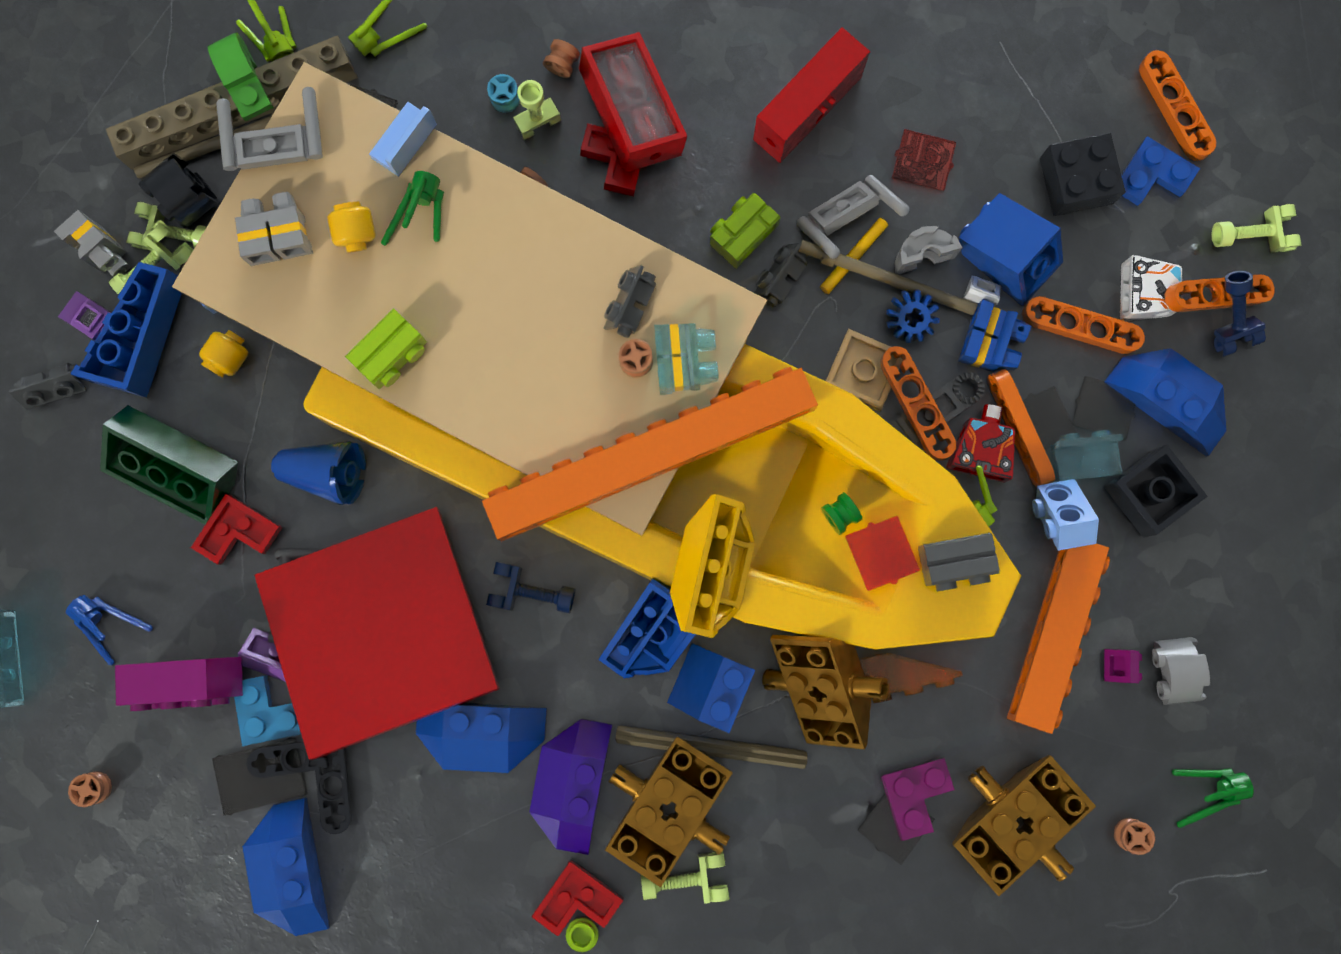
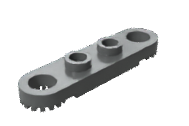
(949, 402)

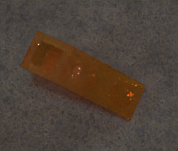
(906, 673)

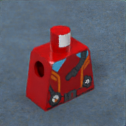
(985, 444)

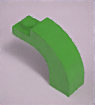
(238, 75)

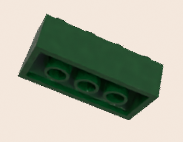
(166, 464)

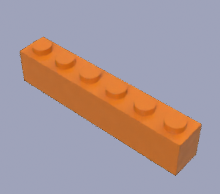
(1058, 636)

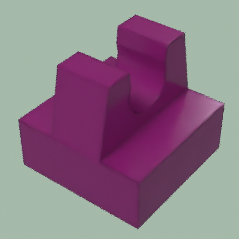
(1122, 666)

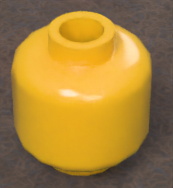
(351, 226)
(223, 353)

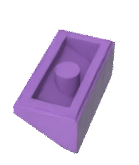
(261, 655)

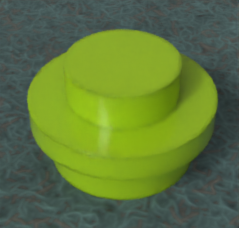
(582, 934)

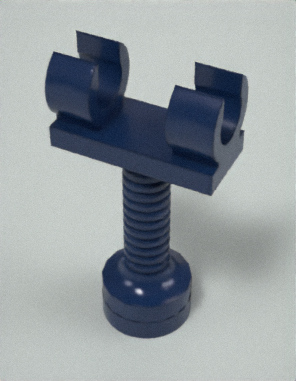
(1251, 328)
(562, 599)

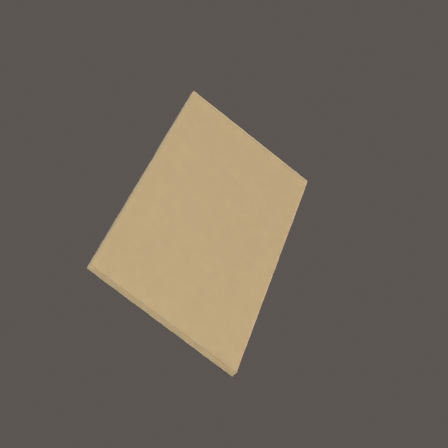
(501, 299)

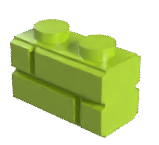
(744, 229)
(387, 350)

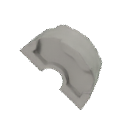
(926, 243)
(1182, 670)

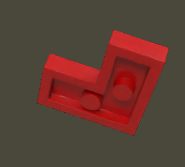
(598, 146)
(232, 522)
(574, 891)

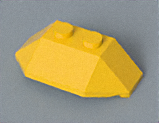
(712, 566)

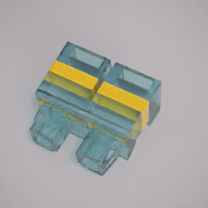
(678, 357)

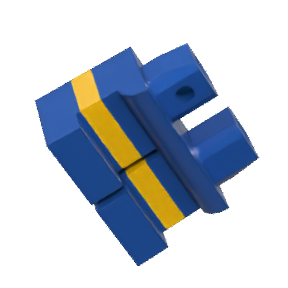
(989, 338)

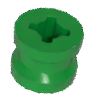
(841, 513)

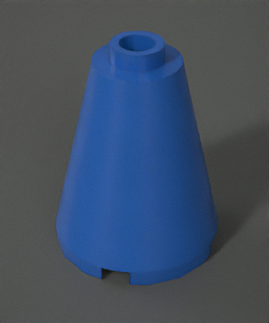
(323, 470)

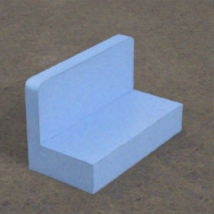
(403, 138)

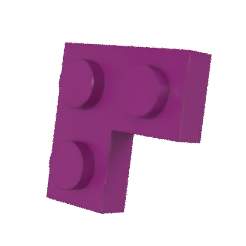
(907, 792)

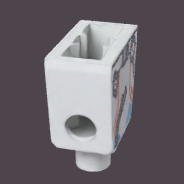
(1145, 286)

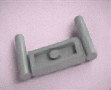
(270, 145)
(844, 209)

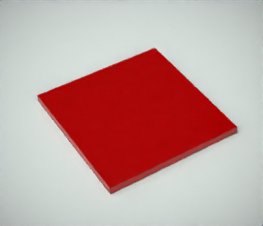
(375, 633)

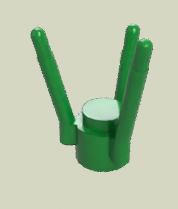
(421, 191)
(1230, 788)

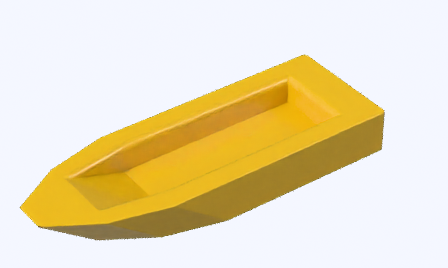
(800, 566)

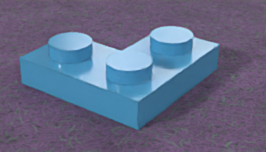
(257, 716)

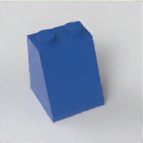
(1013, 247)
(711, 687)

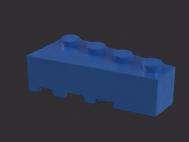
(134, 333)

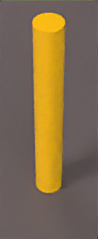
(856, 253)

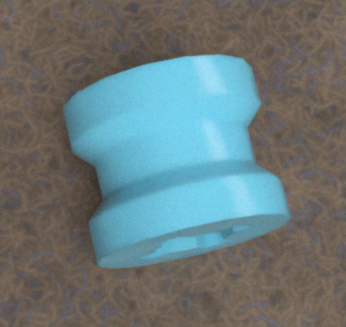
(503, 86)

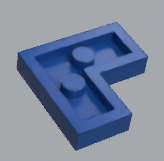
(1156, 164)

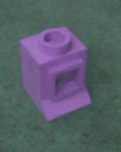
(84, 315)

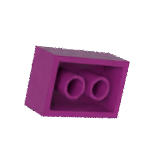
(178, 683)

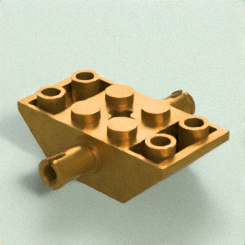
(825, 688)
(1050, 809)
(655, 841)

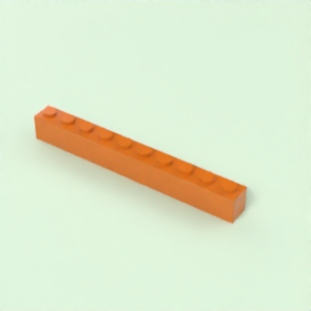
(649, 454)

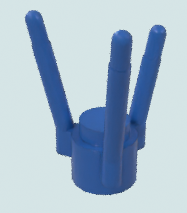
(87, 614)

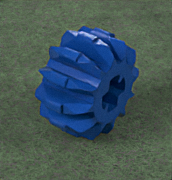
(917, 325)

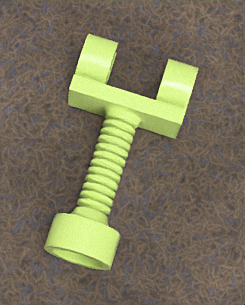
(539, 111)
(152, 214)
(1225, 233)
(152, 238)
(710, 894)

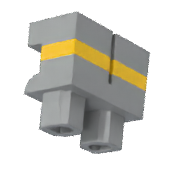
(271, 233)
(93, 243)

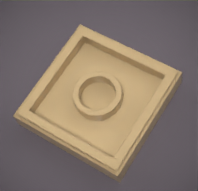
(859, 369)

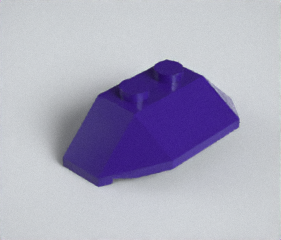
(570, 784)

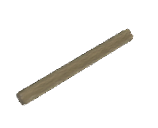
(714, 747)

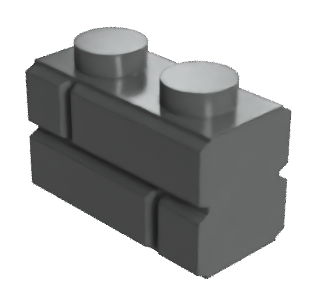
(959, 560)

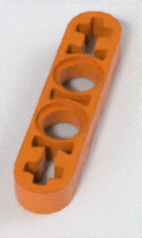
(1183, 103)
(1220, 297)
(1084, 319)
(922, 401)
(1026, 437)

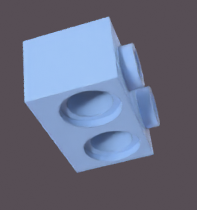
(1066, 514)

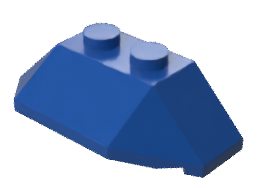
(1174, 395)
(648, 637)
(482, 736)
(286, 870)

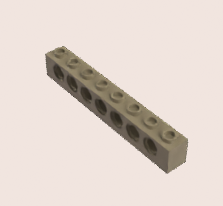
(196, 118)

